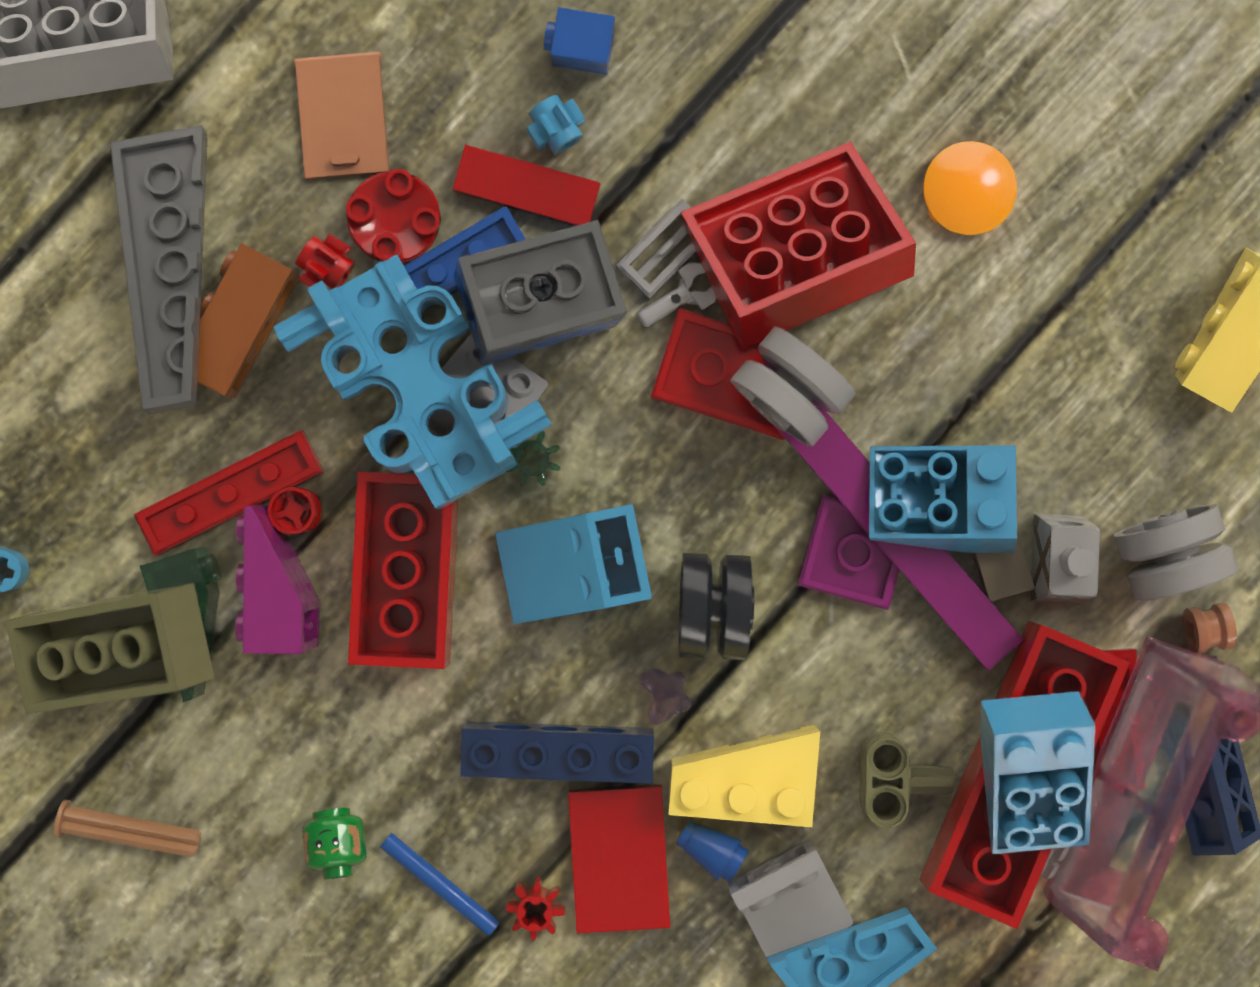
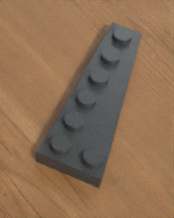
(162, 233)

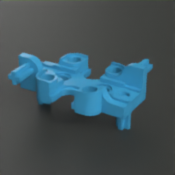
(359, 318)

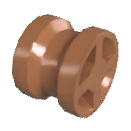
(1209, 628)

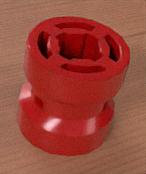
(286, 512)

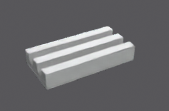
(637, 277)

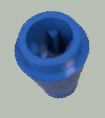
(713, 850)

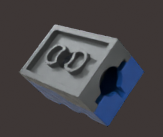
(539, 292)

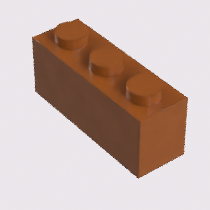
(240, 317)

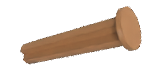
(126, 830)

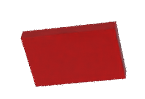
(698, 372)
(619, 858)

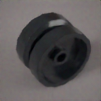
(715, 606)

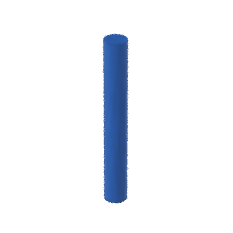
(440, 884)

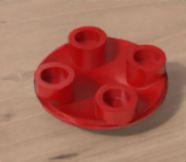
(393, 216)

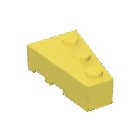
(1227, 348)
(749, 781)

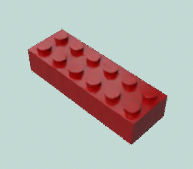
(961, 857)

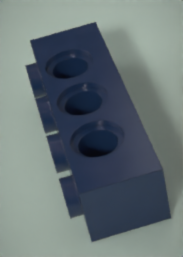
(557, 752)

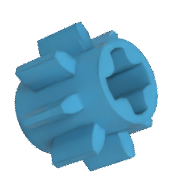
(555, 124)

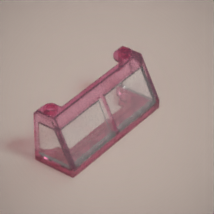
(1144, 793)

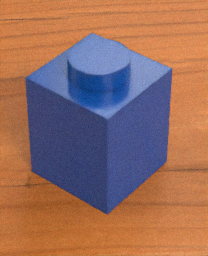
(580, 40)

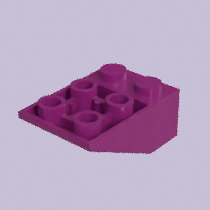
(278, 596)

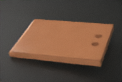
(342, 115)

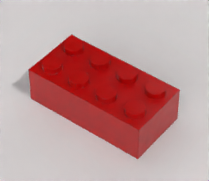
(401, 574)

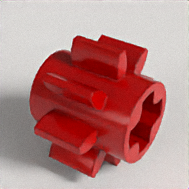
(325, 262)
(535, 921)

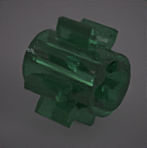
(545, 463)

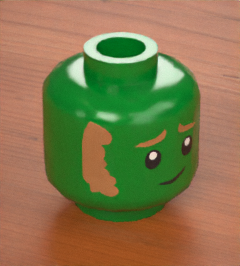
(334, 842)

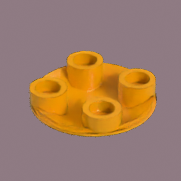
(969, 188)

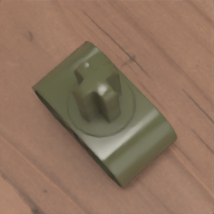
(897, 779)

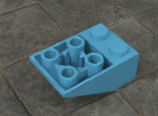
(944, 497)
(573, 565)
(1037, 771)

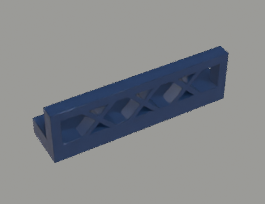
(1214, 815)

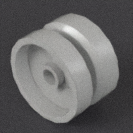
(798, 380)
(1176, 552)

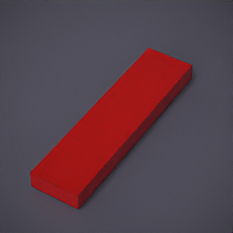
(227, 492)

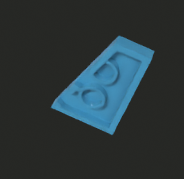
(857, 956)

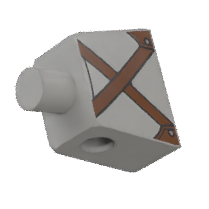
(1064, 559)

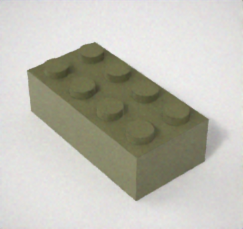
(110, 649)

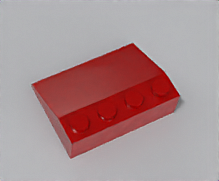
(800, 243)

